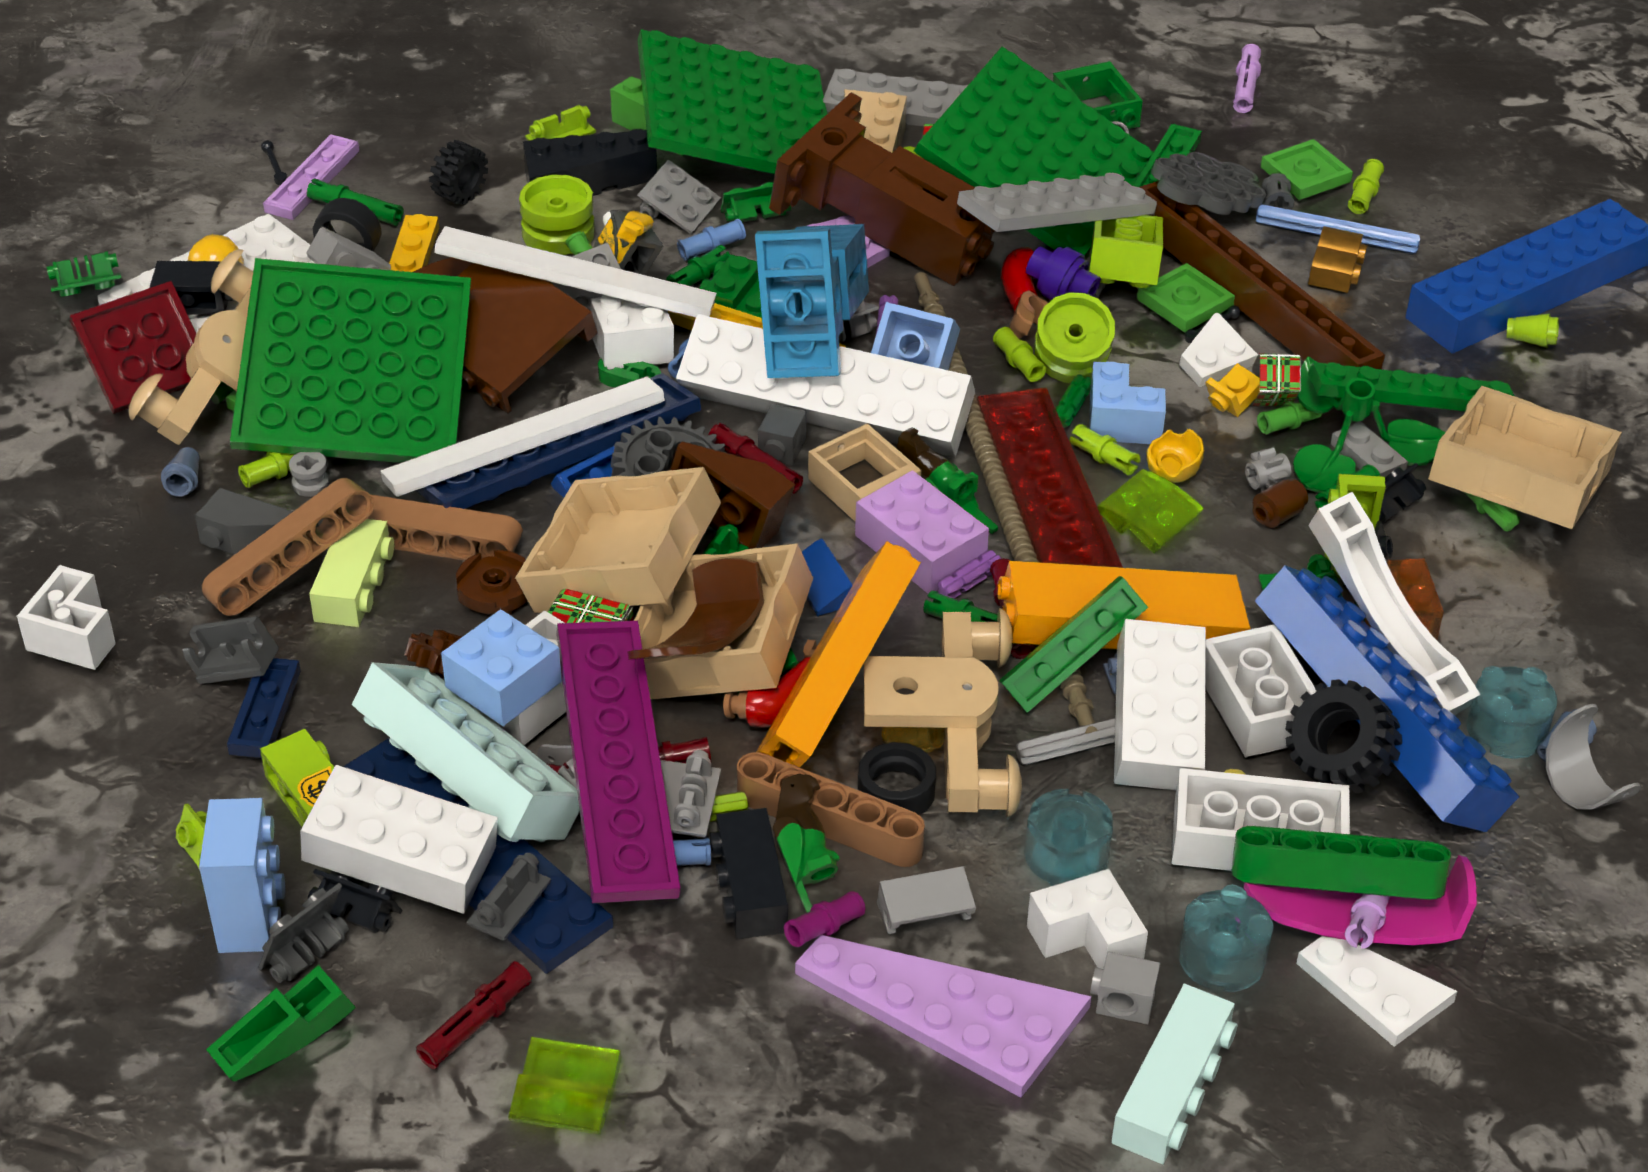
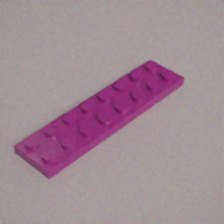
(616, 763)

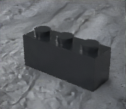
(749, 873)

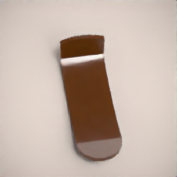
(727, 604)

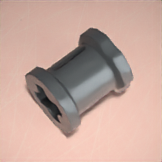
(1283, 195)

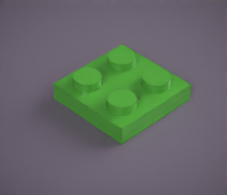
(1308, 168)
(1186, 297)

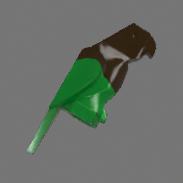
(943, 475)
(802, 836)

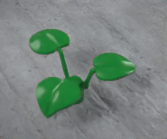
(1319, 466)

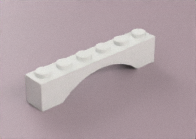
(1356, 555)

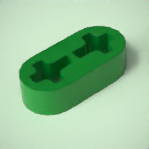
(630, 373)

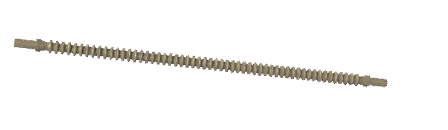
(1004, 500)

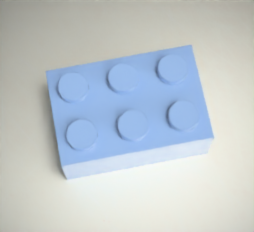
(241, 873)

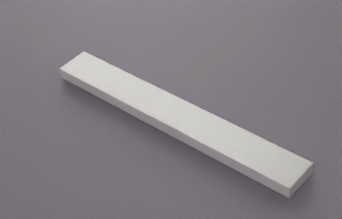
(574, 272)
(521, 436)

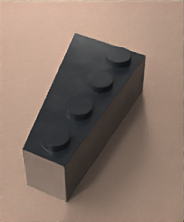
(596, 159)

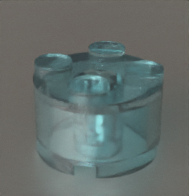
(1512, 710)
(1068, 836)
(1225, 939)

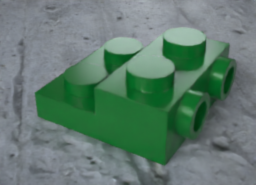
(736, 285)

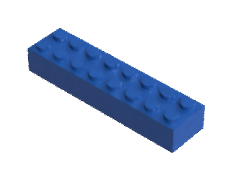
(1529, 275)
(1434, 752)

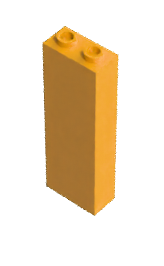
(1048, 594)
(839, 656)

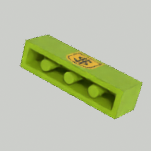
(297, 771)

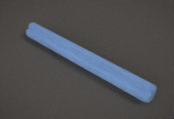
(1314, 224)

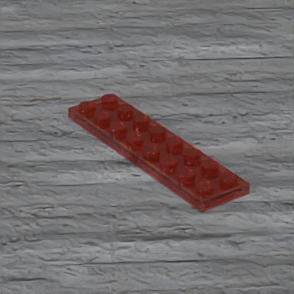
(1047, 479)

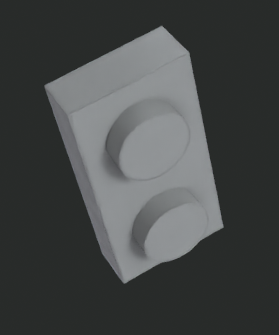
(1368, 448)

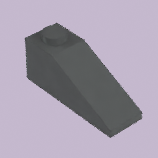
(234, 520)

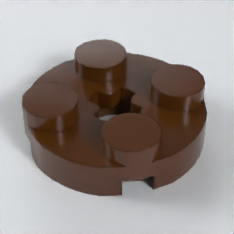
(477, 573)

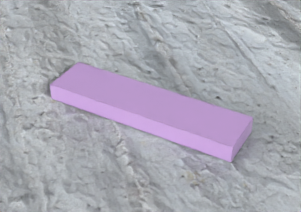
(322, 164)

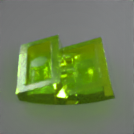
(1150, 509)
(565, 1085)

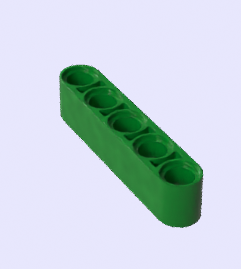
(1341, 862)

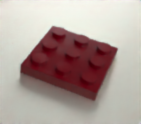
(135, 340)

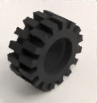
(458, 172)

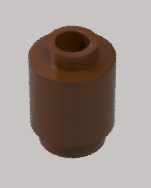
(1279, 502)

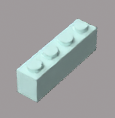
(1174, 1073)

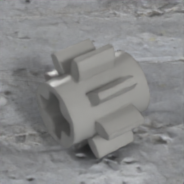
(1267, 469)

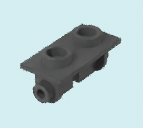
(510, 898)

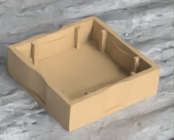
(1525, 456)
(621, 538)
(752, 658)

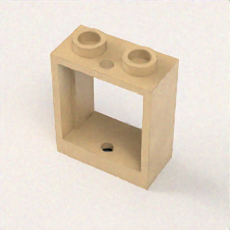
(854, 446)

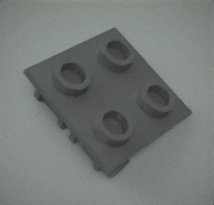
(307, 934)

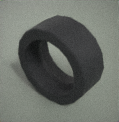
(353, 213)
(899, 758)

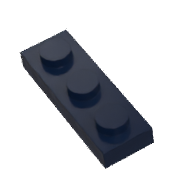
(264, 708)

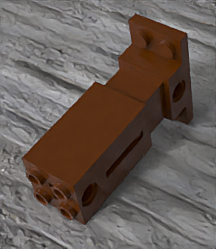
(895, 194)

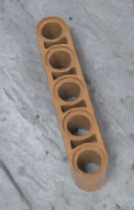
(445, 531)
(269, 547)
(844, 812)

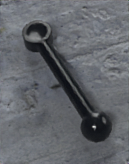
(279, 177)
(1233, 312)

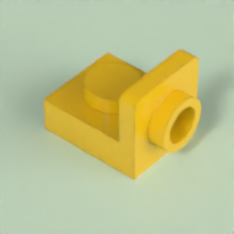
(1234, 390)

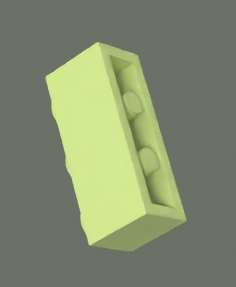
(350, 574)

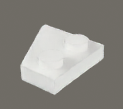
(1216, 352)

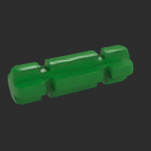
(1073, 399)

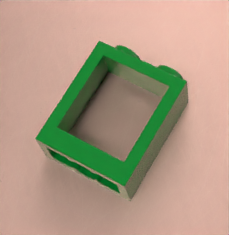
(1108, 82)

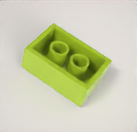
(1127, 250)

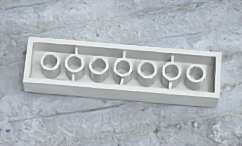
(729, 367)

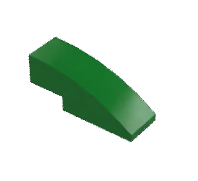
(281, 1025)

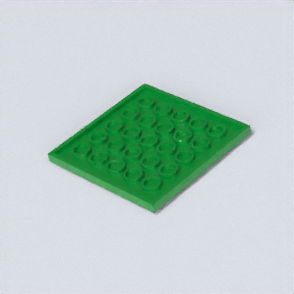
(725, 101)
(1024, 129)
(350, 361)

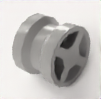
(308, 473)

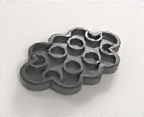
(1208, 183)

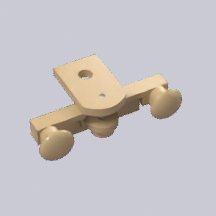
(209, 360)
(953, 695)

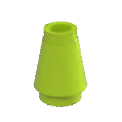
(1534, 329)

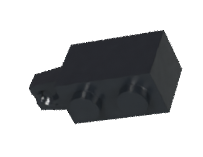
(192, 285)

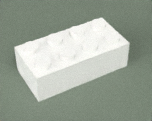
(1159, 703)
(1217, 804)
(399, 838)

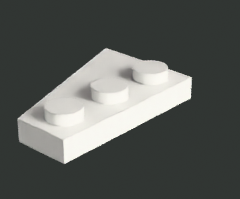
(1375, 988)

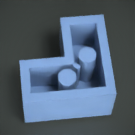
(1124, 410)

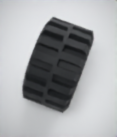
(1322, 714)

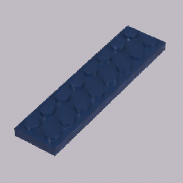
(521, 469)
(561, 917)

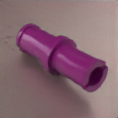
(824, 918)

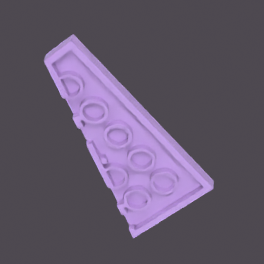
(970, 1016)

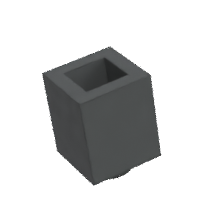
(783, 433)

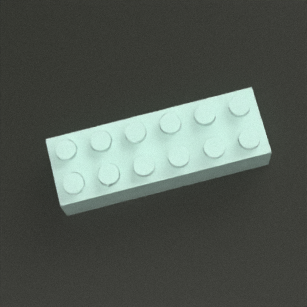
(468, 752)

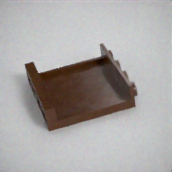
(515, 330)

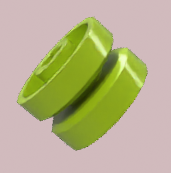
(554, 210)
(1073, 335)

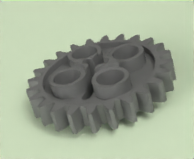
(653, 447)

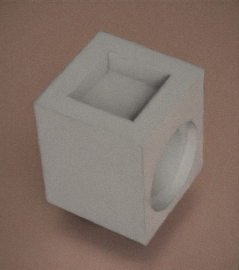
(1126, 987)

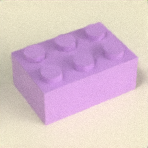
(925, 524)

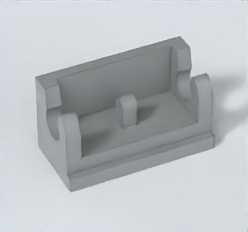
(925, 897)

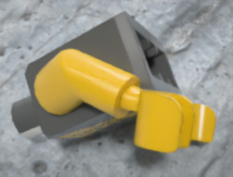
(630, 240)

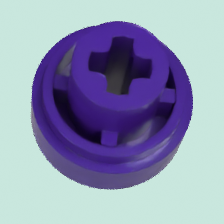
(1062, 272)

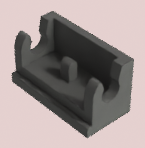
(230, 650)

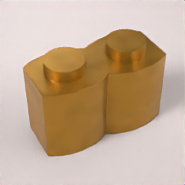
(1337, 259)

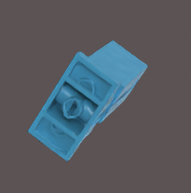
(806, 289)

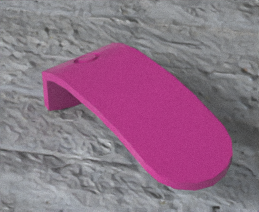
(1407, 919)

